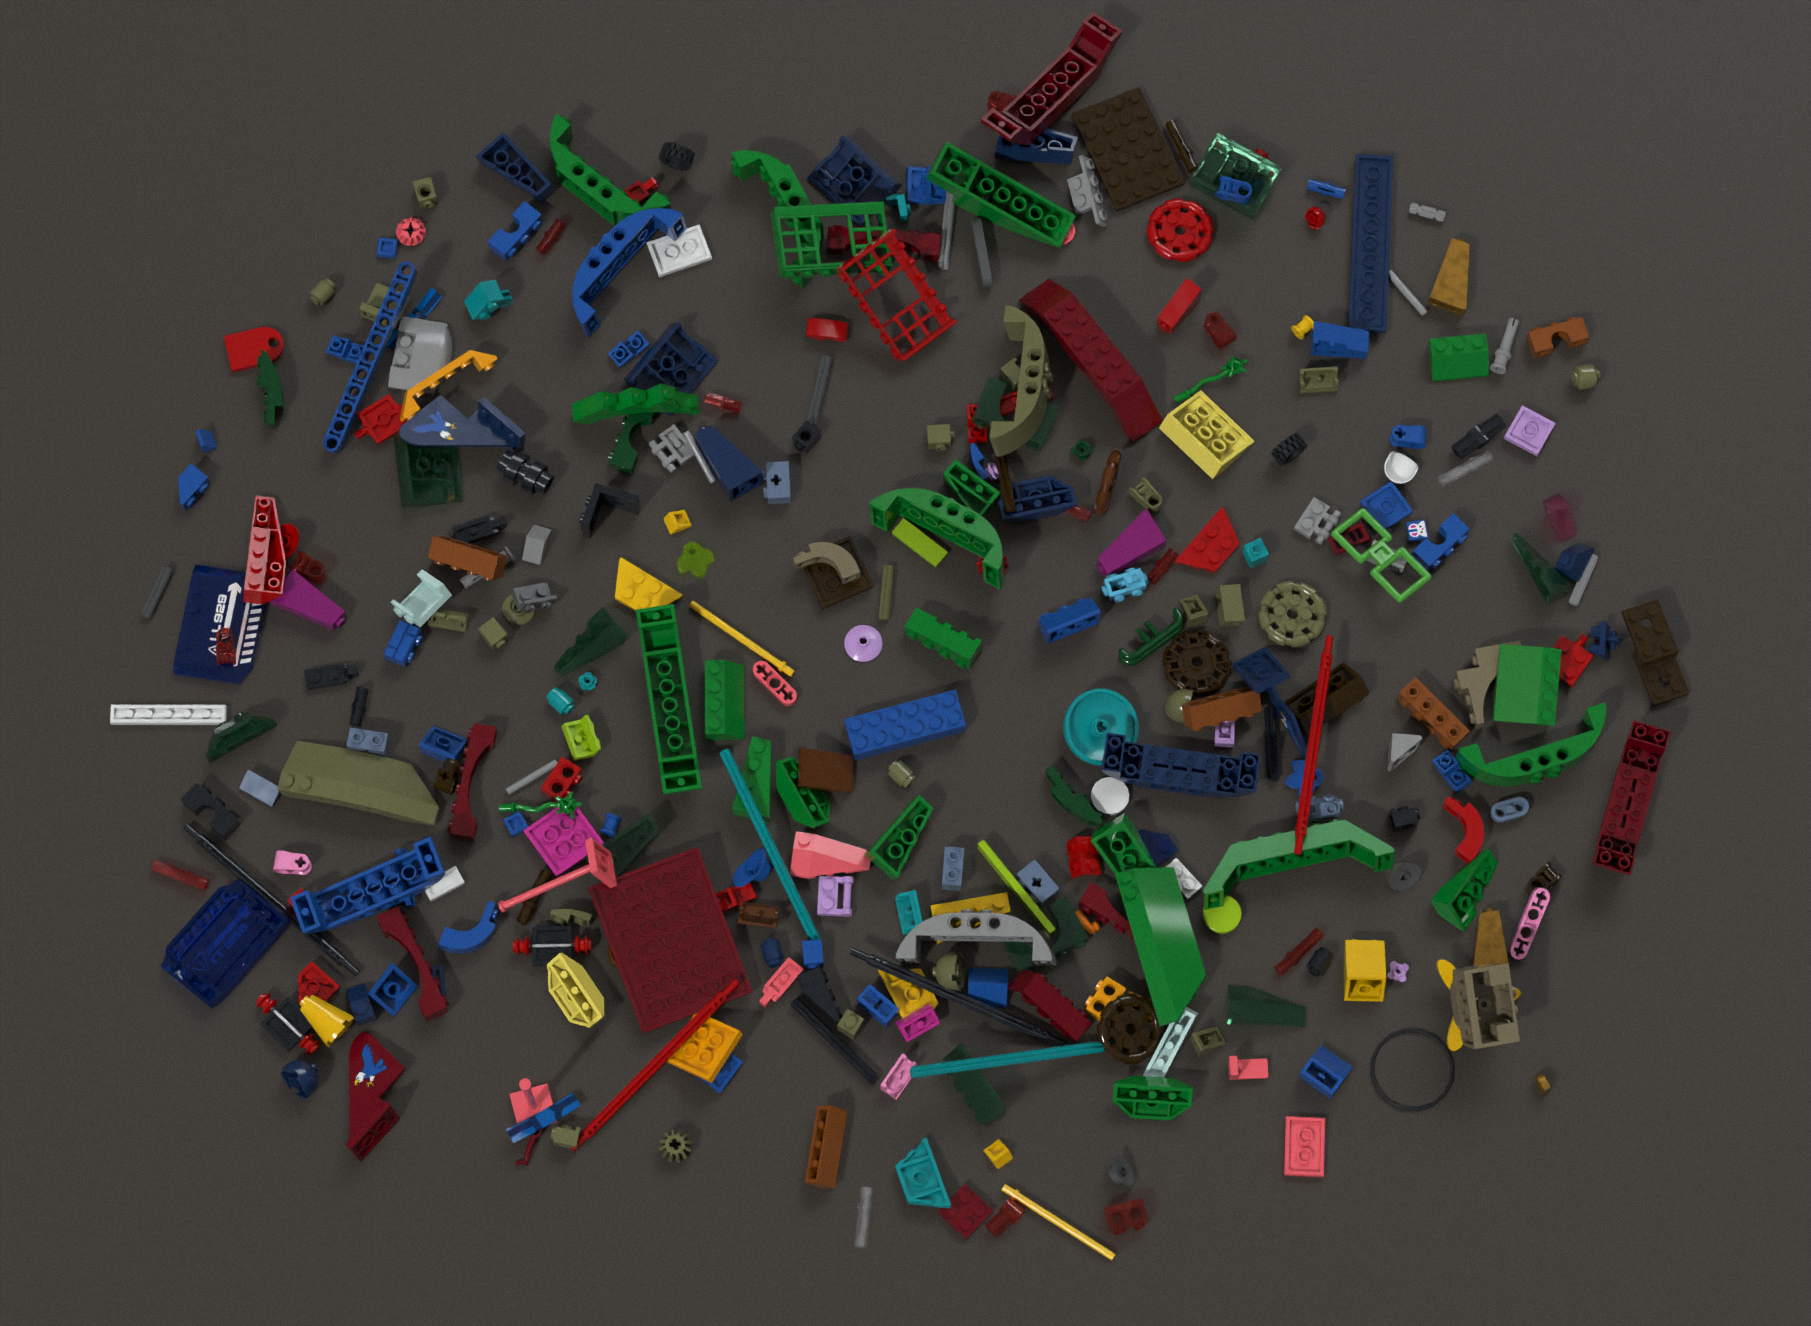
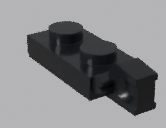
(479, 529)
(329, 676)

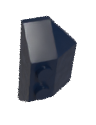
(1039, 499)

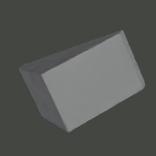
(536, 544)

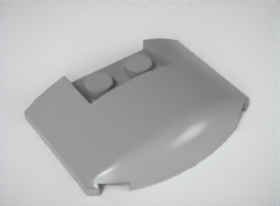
(419, 352)

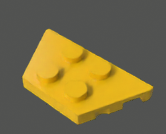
(640, 589)
(906, 995)

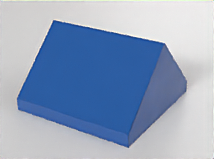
(442, 744)
(989, 986)
(392, 990)

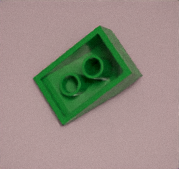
(1122, 845)

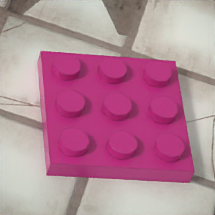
(561, 839)

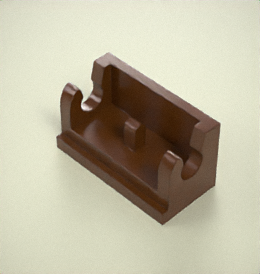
(758, 914)

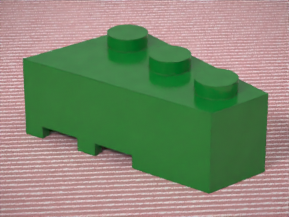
(970, 489)

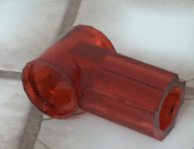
(1008, 1214)

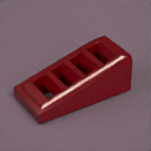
(1360, 526)

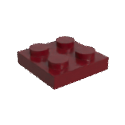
(966, 1212)

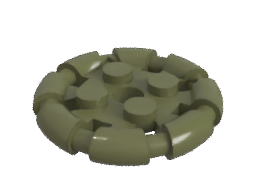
(1292, 602)

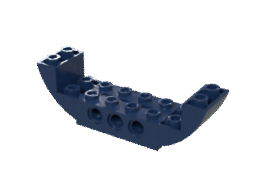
(1180, 769)

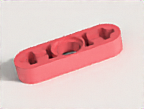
(761, 677)

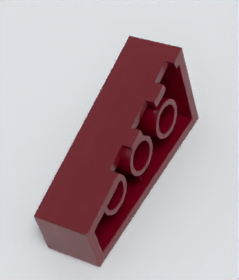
(1050, 1003)

